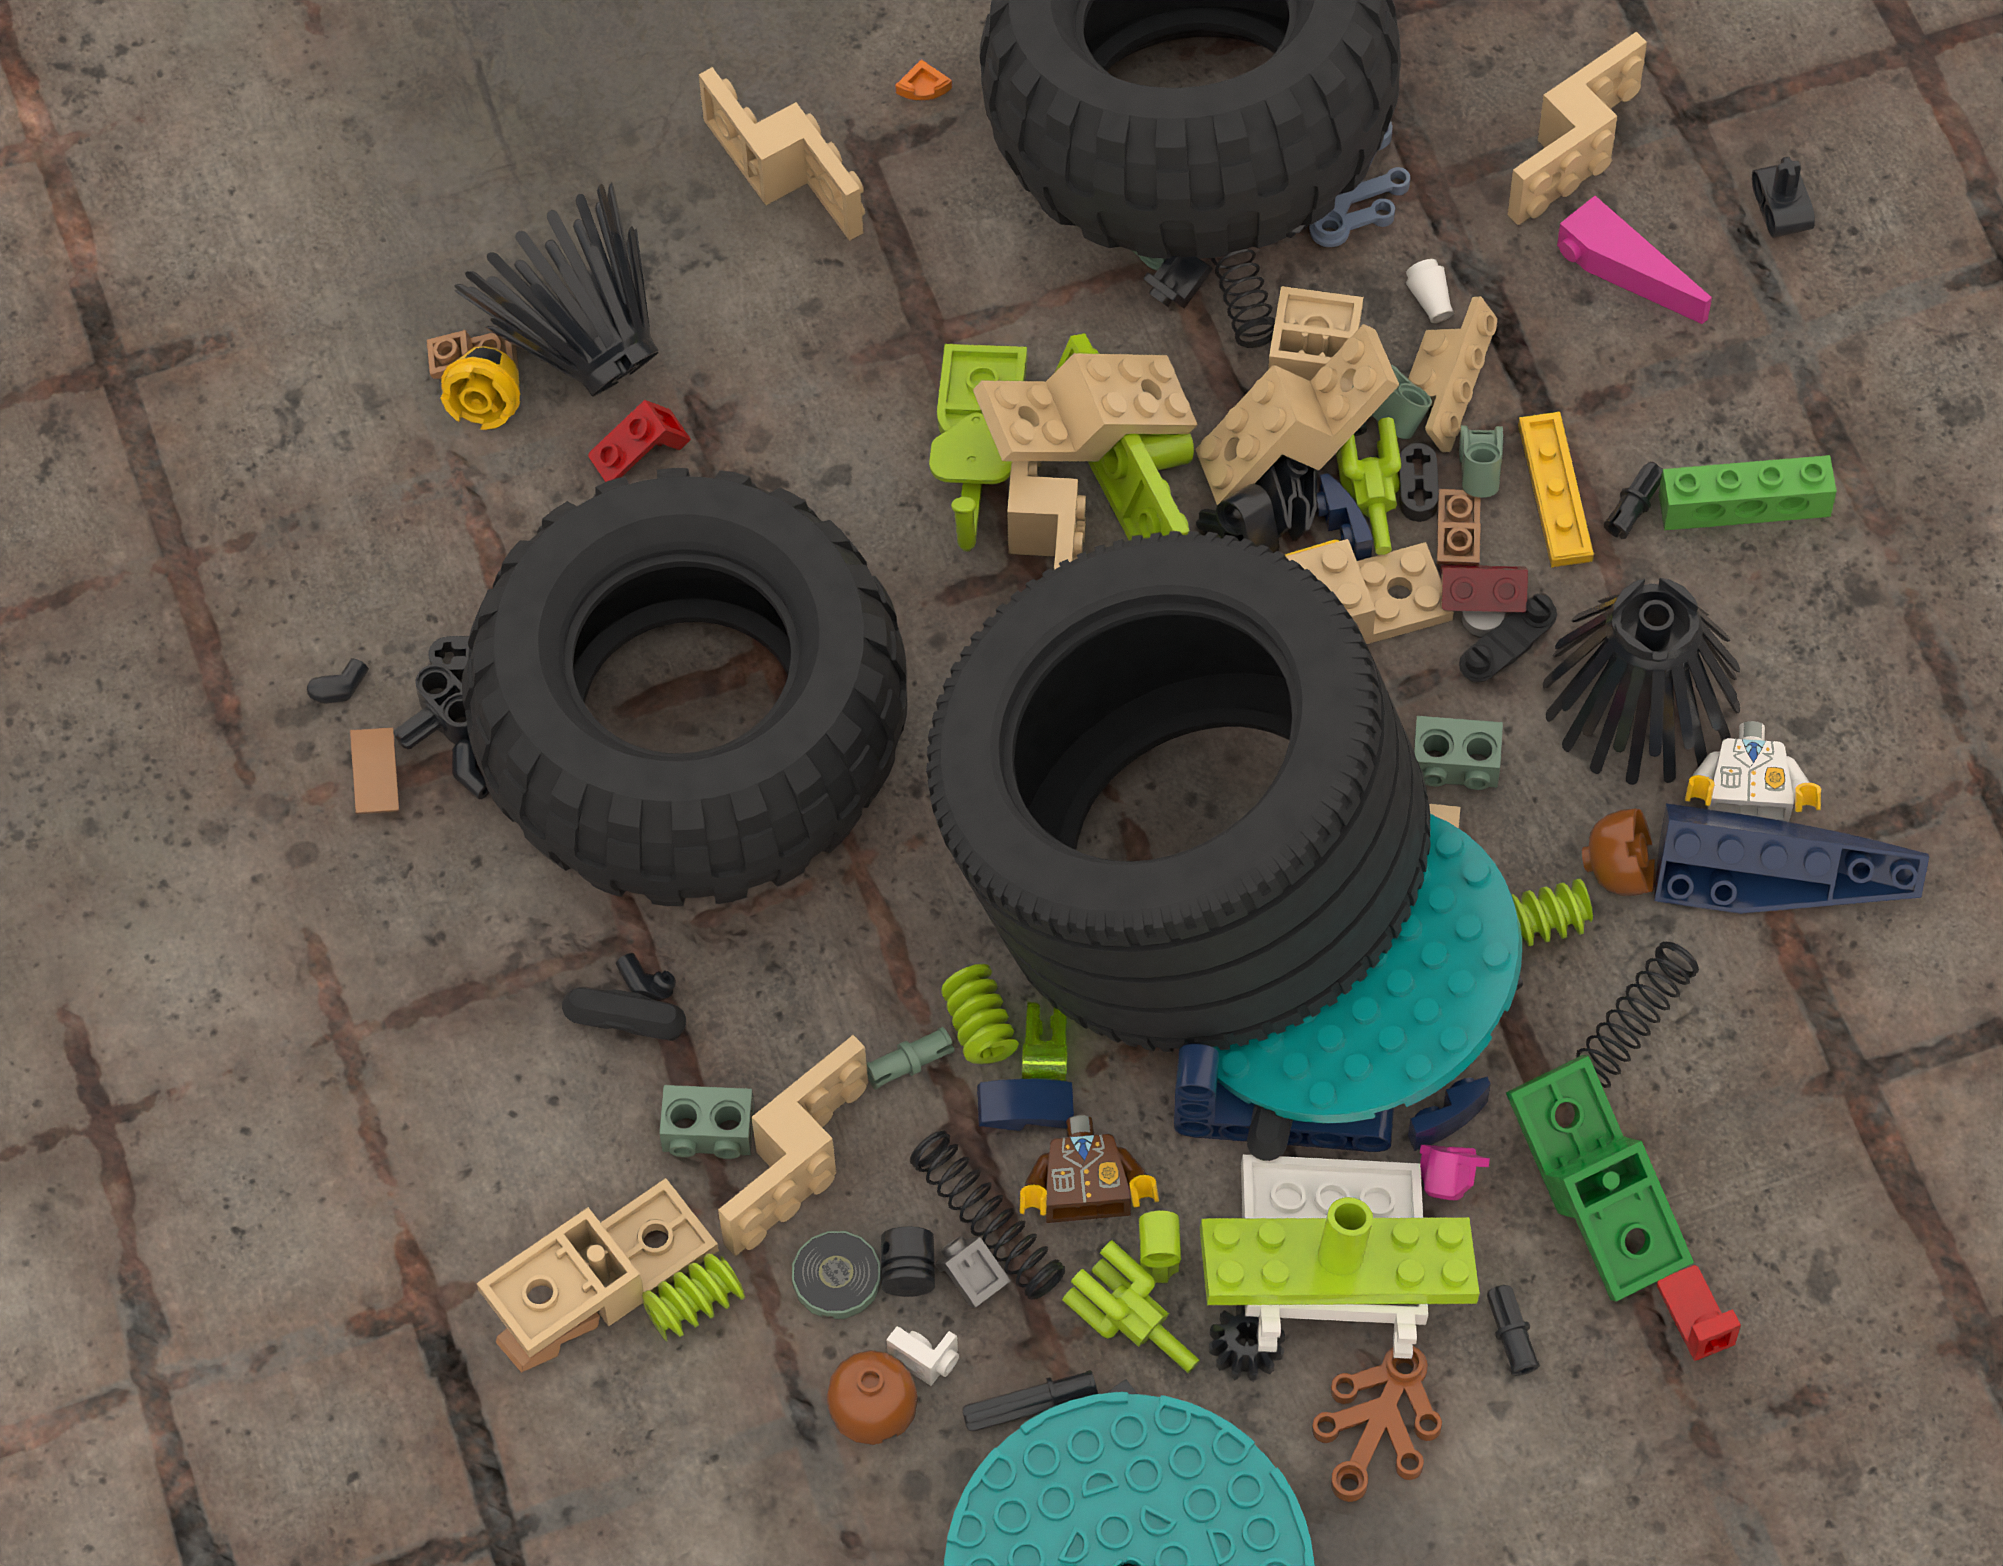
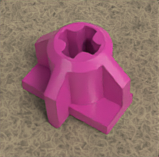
(1449, 1170)

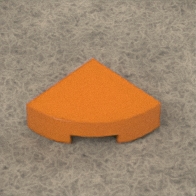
(923, 83)

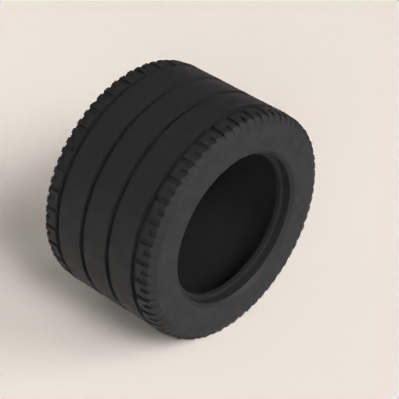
(1119, 661)

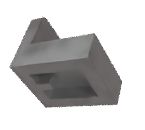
(972, 1269)

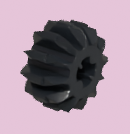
(1240, 1357)

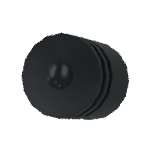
(907, 1261)

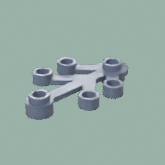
(1343, 222)

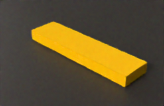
(1555, 489)

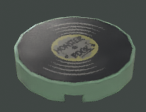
(836, 1274)

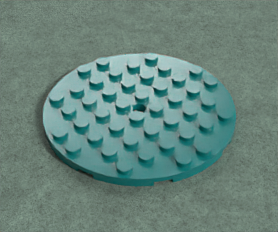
(1413, 1016)
(1128, 1485)

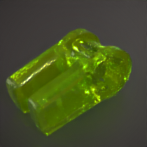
(1040, 1057)

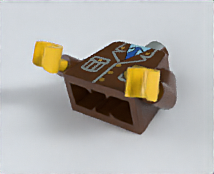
(1085, 1177)

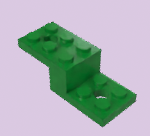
(1600, 1178)

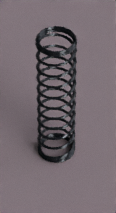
(1263, 320)
(1660, 957)
(934, 1157)

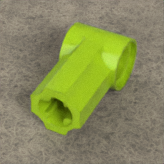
(1160, 1244)

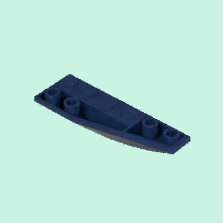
(1775, 865)

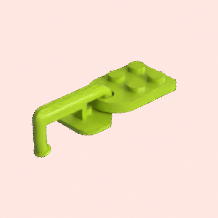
(966, 447)

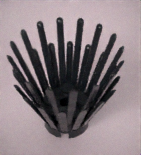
(587, 342)
(1651, 644)

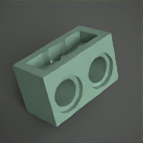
(1458, 741)
(708, 1109)

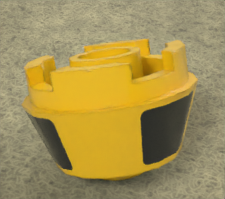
(481, 387)

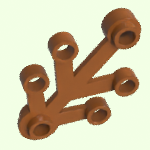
(1381, 1415)

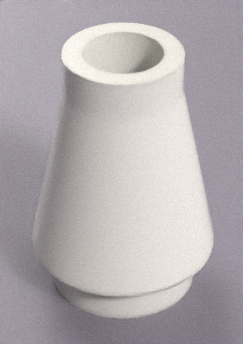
(1430, 288)

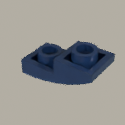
(1343, 514)
(1020, 1102)
(1460, 1106)

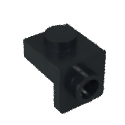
(1178, 279)

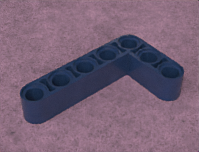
(1213, 1112)

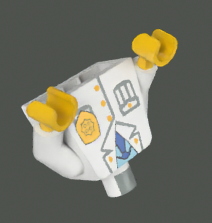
(1753, 778)

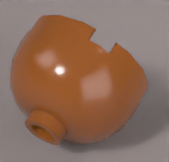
(1621, 854)
(872, 1397)

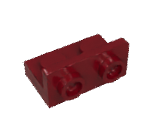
(1484, 588)

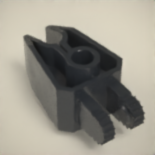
(1292, 494)

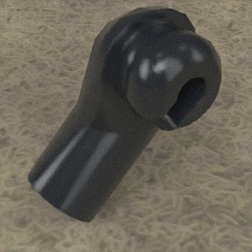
(338, 687)
(465, 769)
(655, 986)

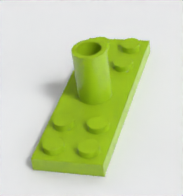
(1131, 472)
(1339, 1259)

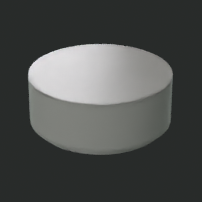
(1481, 622)

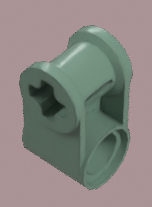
(1405, 405)
(1481, 460)

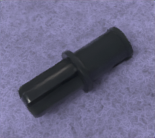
(1634, 501)
(1512, 1330)

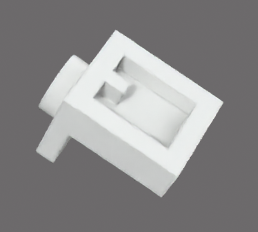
(919, 1356)

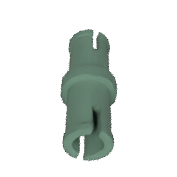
(909, 1058)

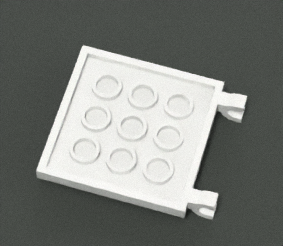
(1306, 1190)

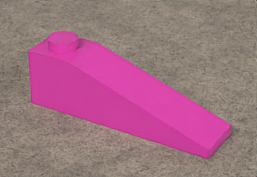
(1619, 254)

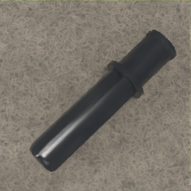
(1028, 1401)

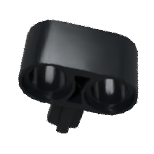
(1783, 198)
(1243, 515)
(437, 710)

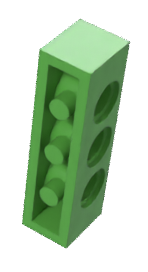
(1747, 492)

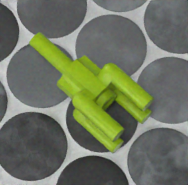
(1373, 481)
(1128, 1306)

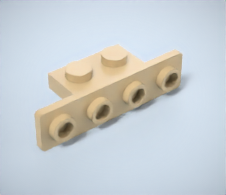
(1449, 369)

